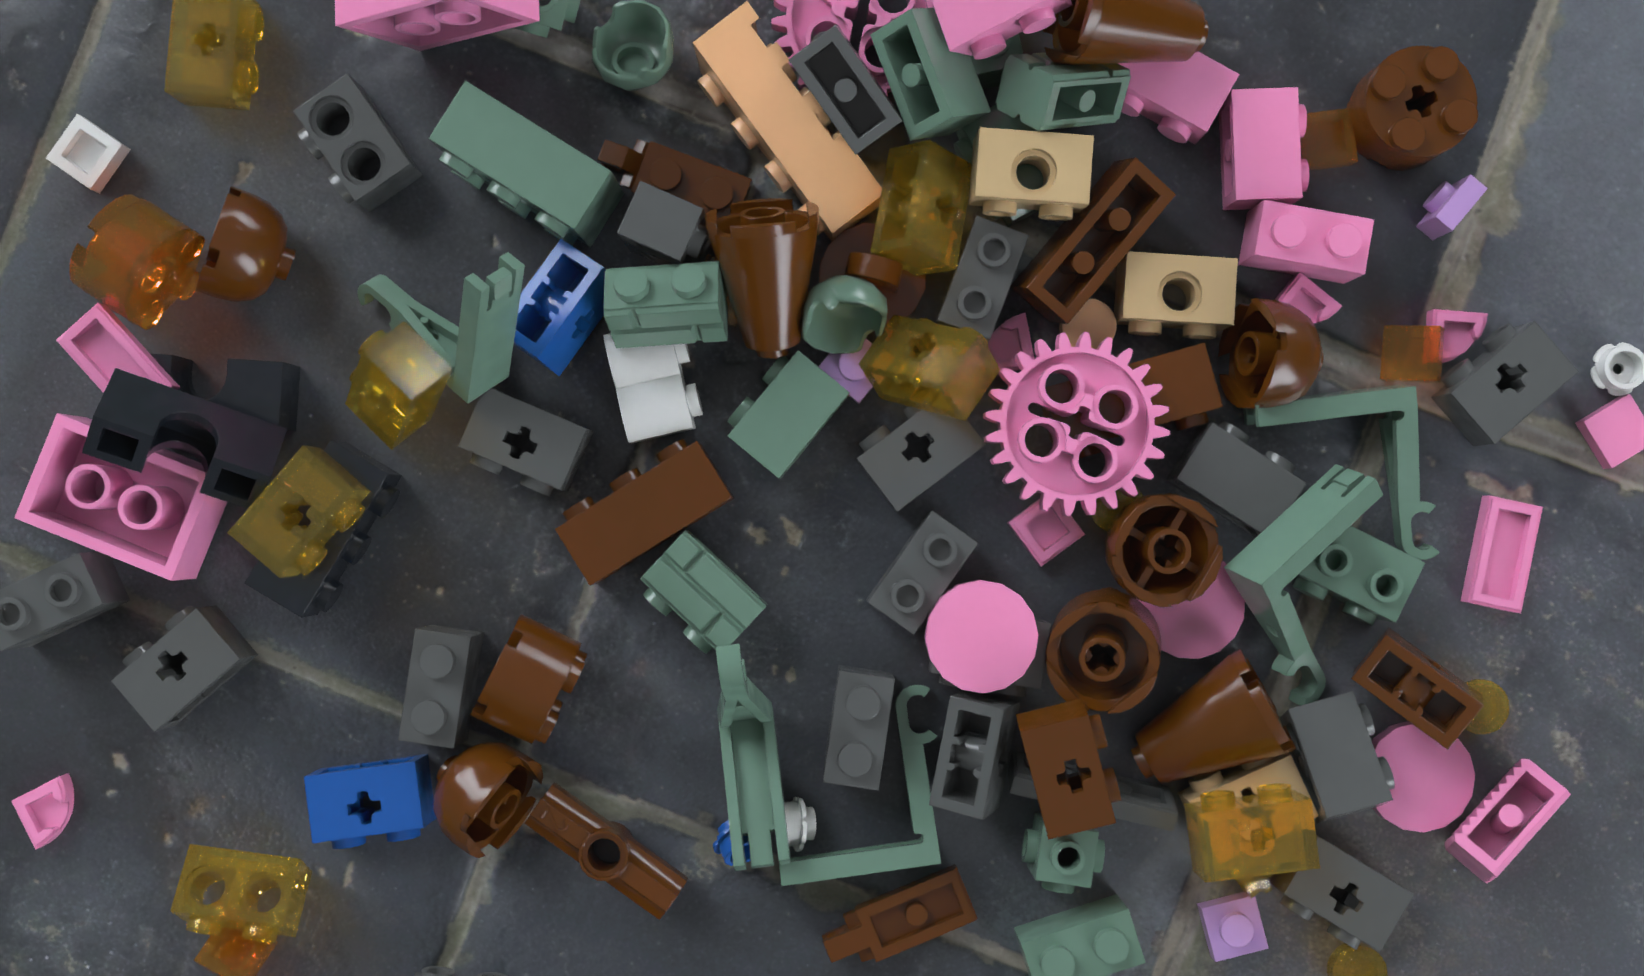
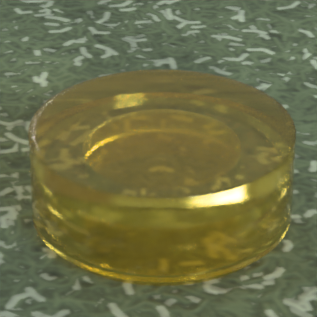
(1353, 962)

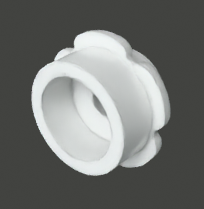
(1631, 365)
(800, 823)

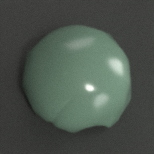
(633, 45)
(842, 314)

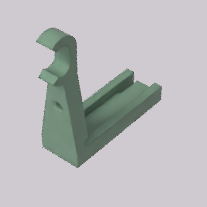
(482, 343)
(1398, 437)
(1284, 552)
(750, 765)
(890, 855)

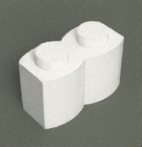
(653, 390)

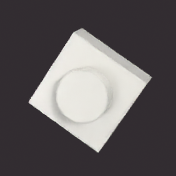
(88, 153)

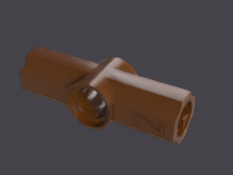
(637, 873)

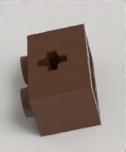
(1418, 688)
(1076, 799)

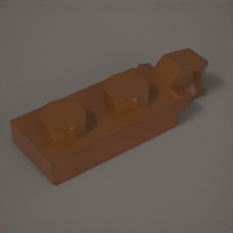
(676, 174)
(902, 918)

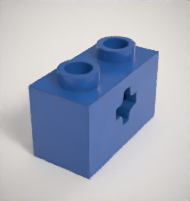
(560, 307)
(338, 793)

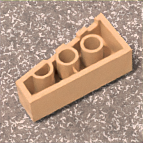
(784, 122)

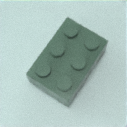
(525, 167)

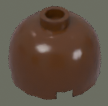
(245, 249)
(1271, 354)
(1163, 549)
(484, 795)

